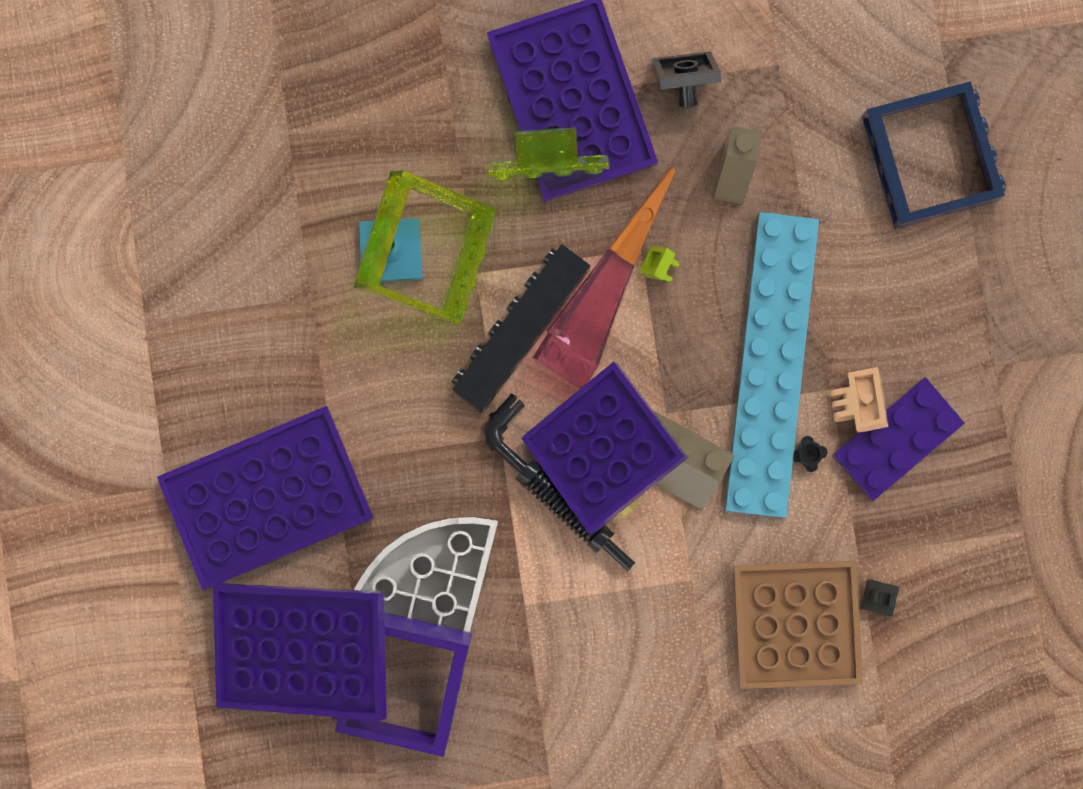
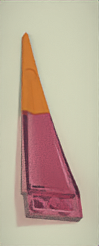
(583, 326)

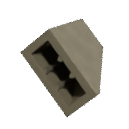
(737, 165)

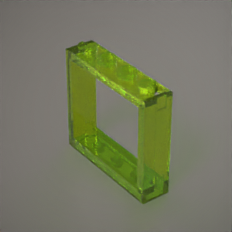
(383, 235)

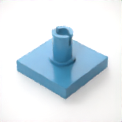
(405, 254)

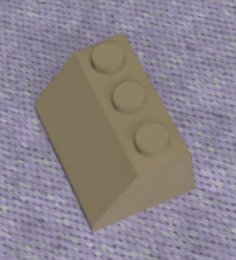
(701, 472)

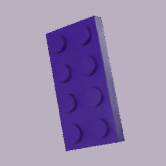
(915, 428)

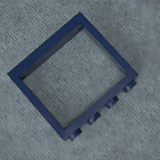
(888, 171)

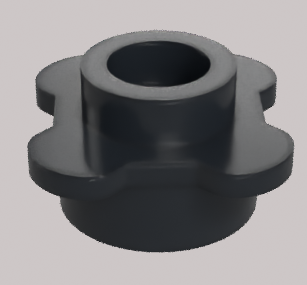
(818, 453)

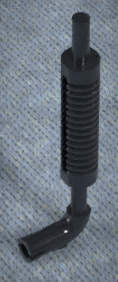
(541, 485)

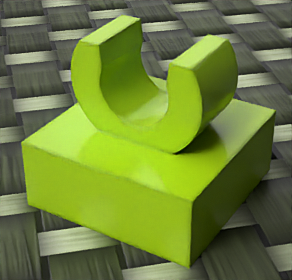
(657, 263)

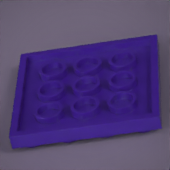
(603, 448)

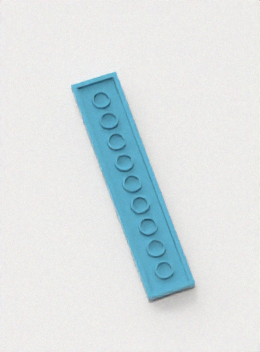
(772, 365)

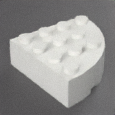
(434, 571)

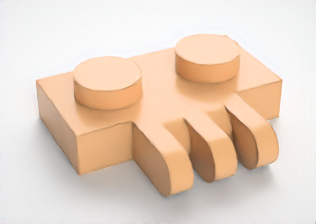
(861, 401)

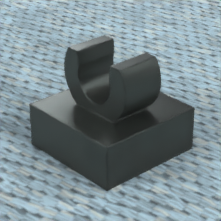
(879, 597)

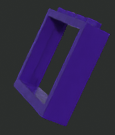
(410, 738)

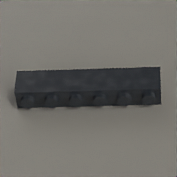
(521, 328)

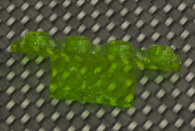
(547, 152)

